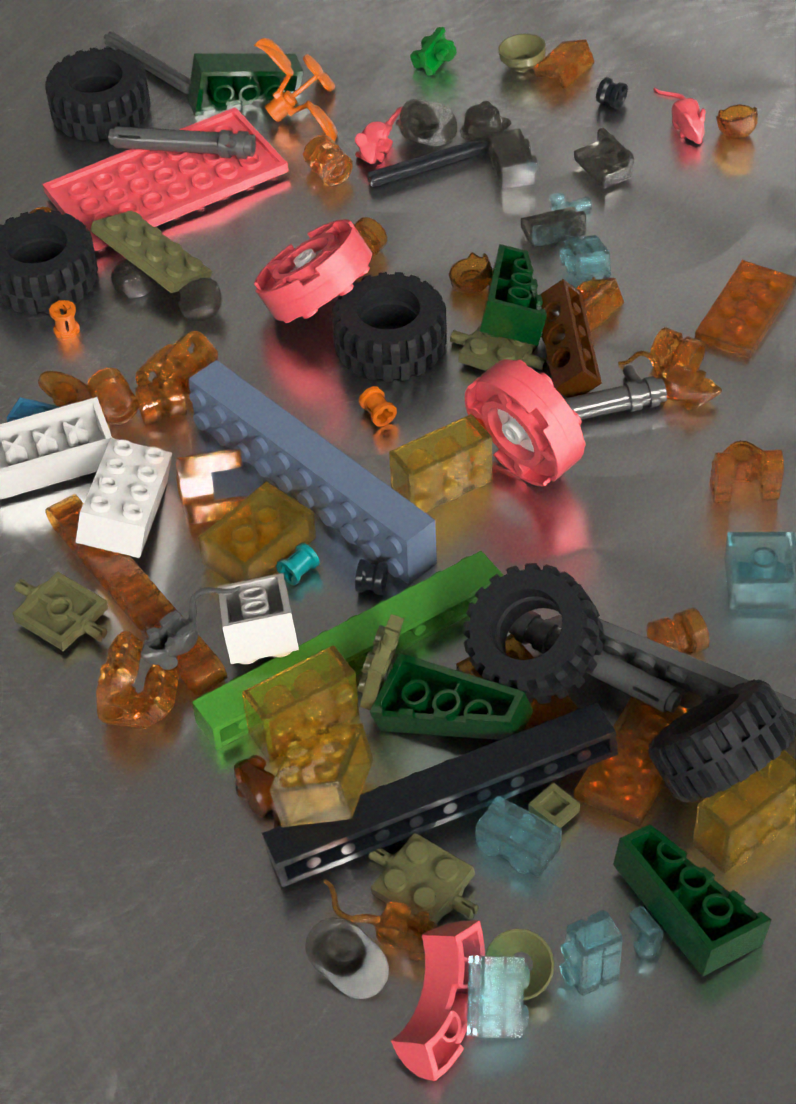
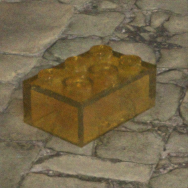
(443, 464)
(256, 535)
(306, 695)
(322, 775)
(747, 814)

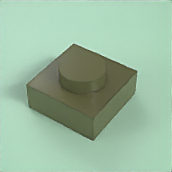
(554, 806)

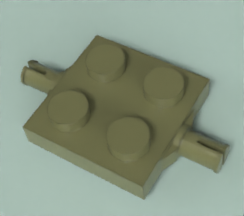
(484, 350)
(60, 610)
(379, 661)
(424, 879)

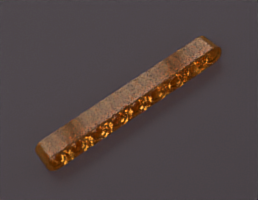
(134, 594)

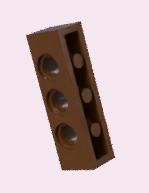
(569, 341)

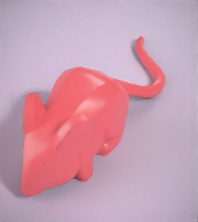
(687, 116)
(375, 140)

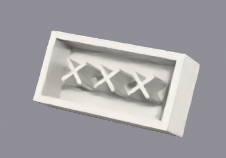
(52, 447)
(124, 497)

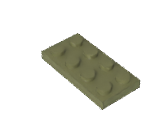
(150, 250)

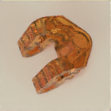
(177, 362)
(742, 464)
(196, 485)
(117, 698)

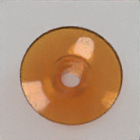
(63, 388)

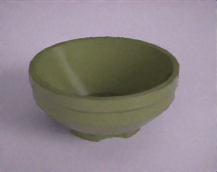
(522, 51)
(536, 947)

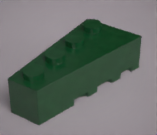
(237, 78)
(512, 299)
(447, 702)
(688, 903)

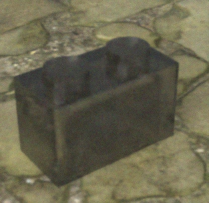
(512, 158)

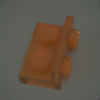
(566, 62)
(600, 299)

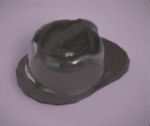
(481, 121)
(427, 123)
(347, 957)

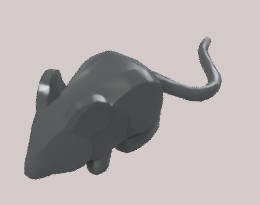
(175, 634)

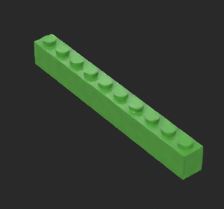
(425, 610)

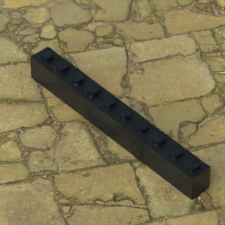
(444, 793)

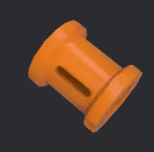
(67, 319)
(374, 402)

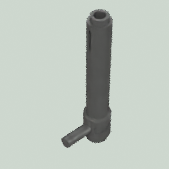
(220, 143)
(630, 396)
(609, 669)

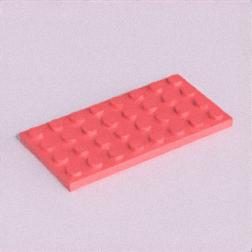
(164, 182)

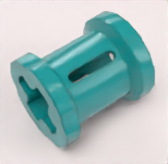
(298, 563)

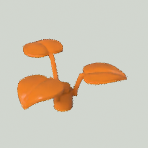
(285, 102)

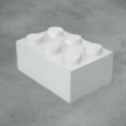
(257, 619)

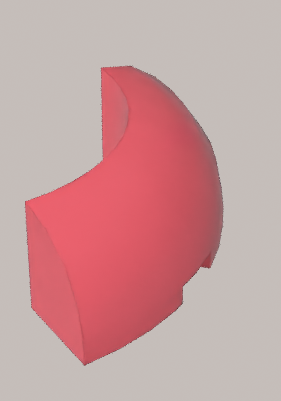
(439, 1023)

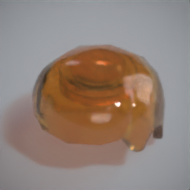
(737, 121)
(471, 274)

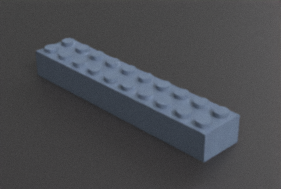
(314, 472)

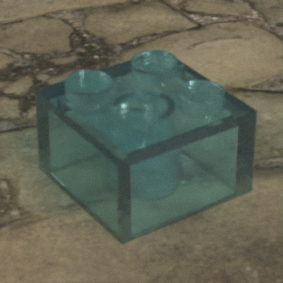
(761, 570)

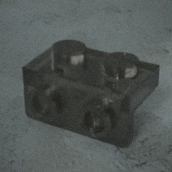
(606, 159)
(554, 226)

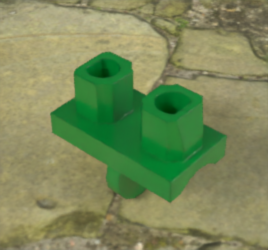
(433, 52)

